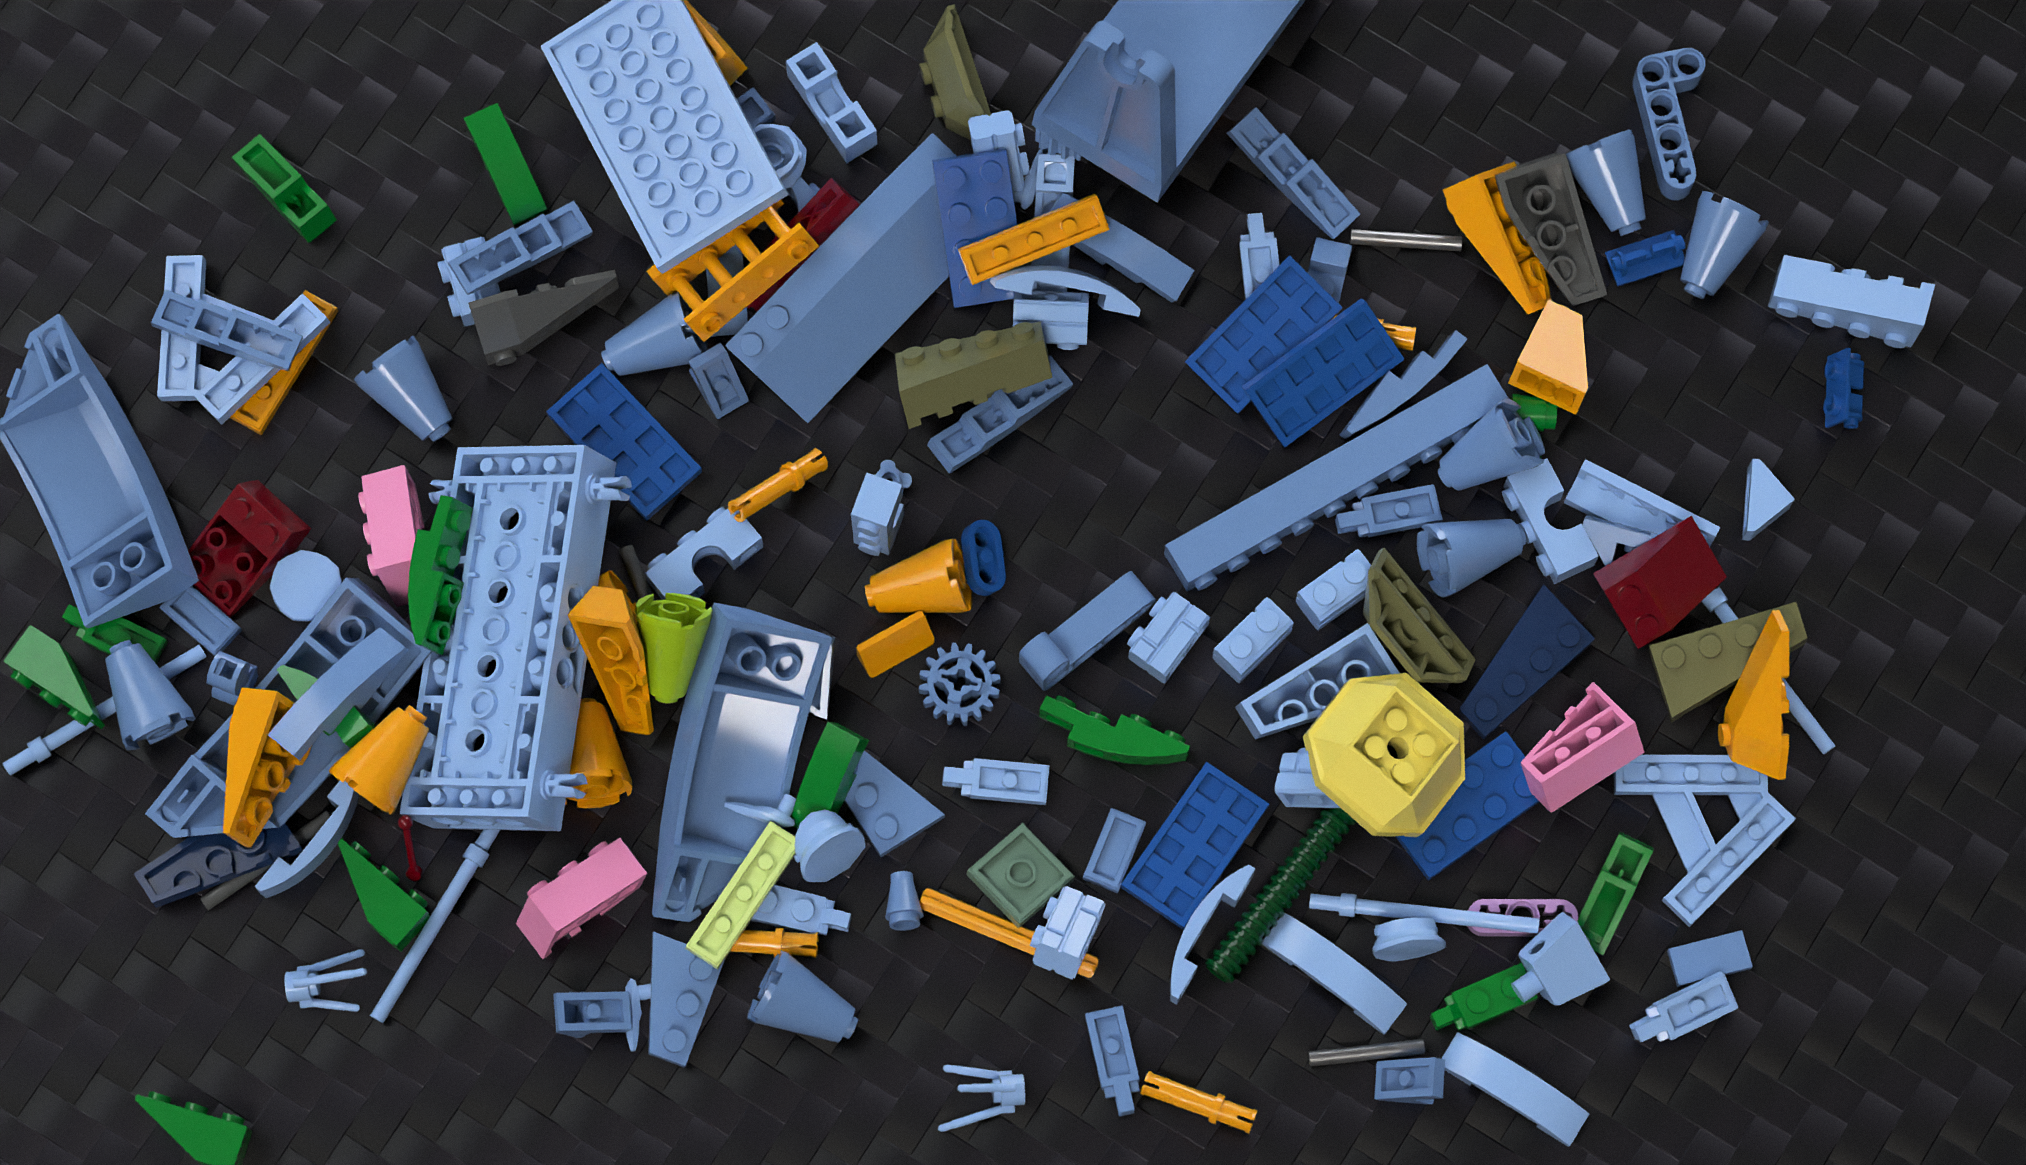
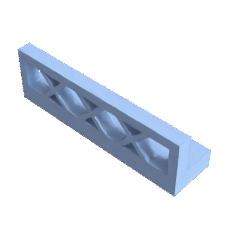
(1621, 501)

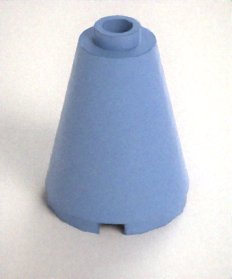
(1611, 180)
(1718, 243)
(654, 340)
(408, 390)
(1493, 449)
(1466, 551)
(143, 697)
(801, 1002)

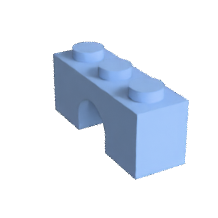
(837, 114)
(877, 515)
(720, 537)
(1560, 551)

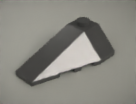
(1549, 216)
(515, 323)

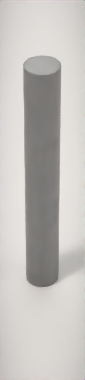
(1406, 240)
(1366, 1052)

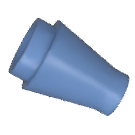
(903, 902)

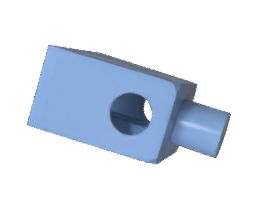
(1559, 964)

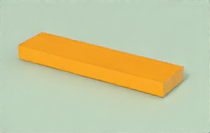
(1033, 239)
(265, 402)

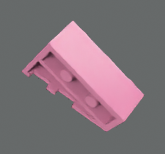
(391, 528)
(1582, 750)
(579, 894)

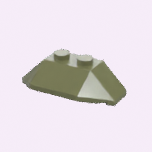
(953, 75)
(1412, 626)

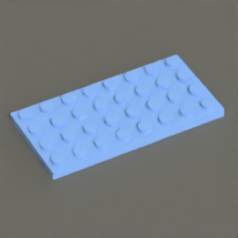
(664, 125)

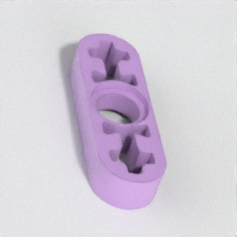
(1494, 905)

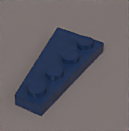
(1531, 656)
(211, 860)

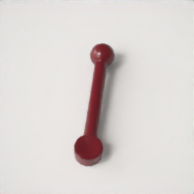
(414, 871)

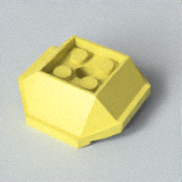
(1361, 776)

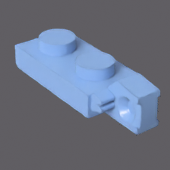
(1257, 254)
(1000, 781)
(801, 912)
(1686, 1009)

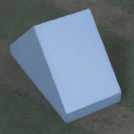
(1764, 499)

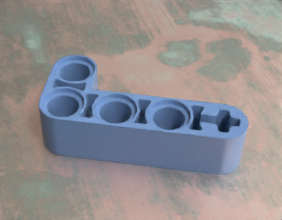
(1671, 125)
(1057, 654)

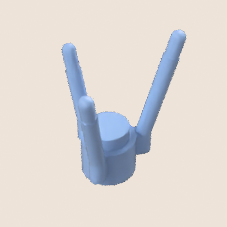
(305, 982)
(1005, 1089)

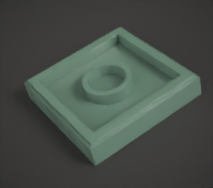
(1020, 875)

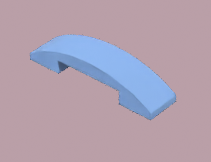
(1053, 178)
(1022, 280)
(284, 876)
(1230, 892)
(1335, 972)
(1515, 1088)

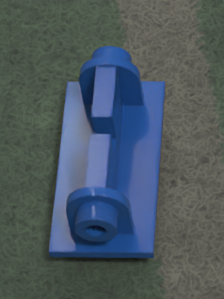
(1646, 257)
(1843, 372)

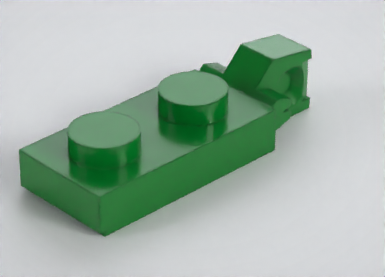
(114, 632)
(1481, 1001)

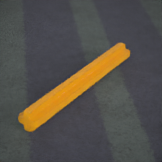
(990, 925)

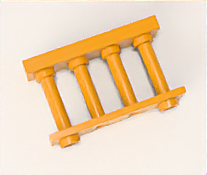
(746, 286)

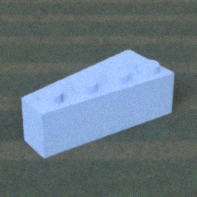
(1851, 300)
(1311, 686)

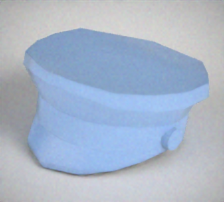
(783, 150)
(304, 584)
(826, 846)
(1407, 939)

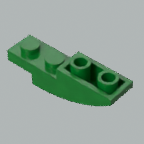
(431, 586)
(1128, 742)

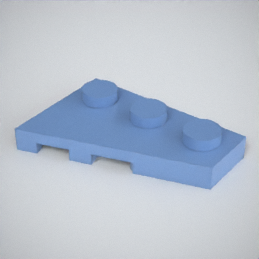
(887, 806)
(678, 998)

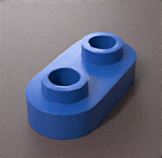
(983, 559)

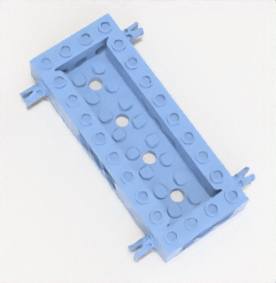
(536, 690)

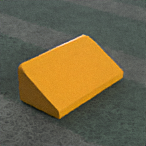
(895, 644)

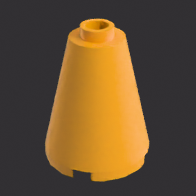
(924, 582)
(384, 758)
(598, 758)

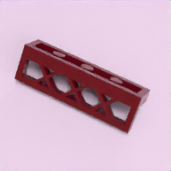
(820, 219)

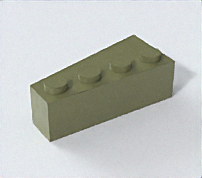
(970, 369)
(1712, 660)

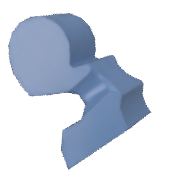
(229, 675)

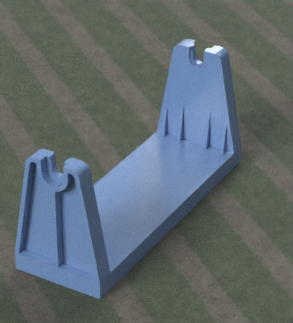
(1157, 82)

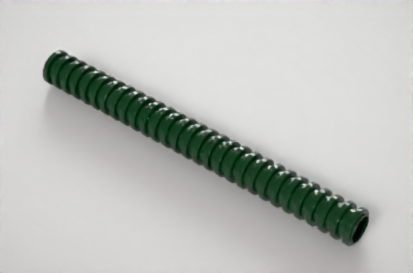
(1280, 892)

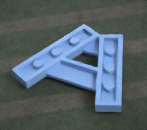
(225, 390)
(1709, 866)

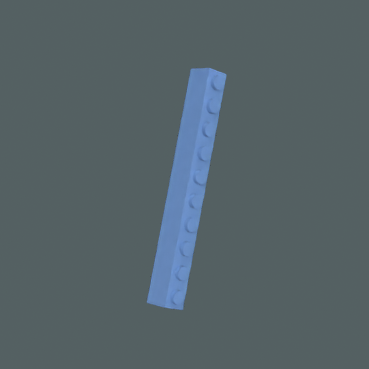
(1332, 480)

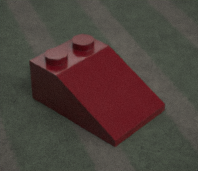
(1661, 581)

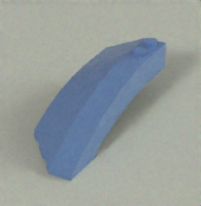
(851, 290)
(92, 481)
(732, 746)
(196, 794)

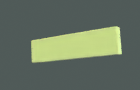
(743, 895)

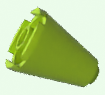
(671, 641)

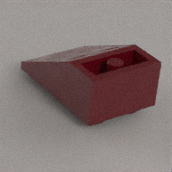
(244, 545)

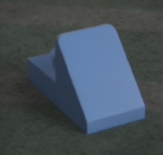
(1329, 265)
(717, 380)
(1607, 534)
(592, 1012)
(1410, 1080)

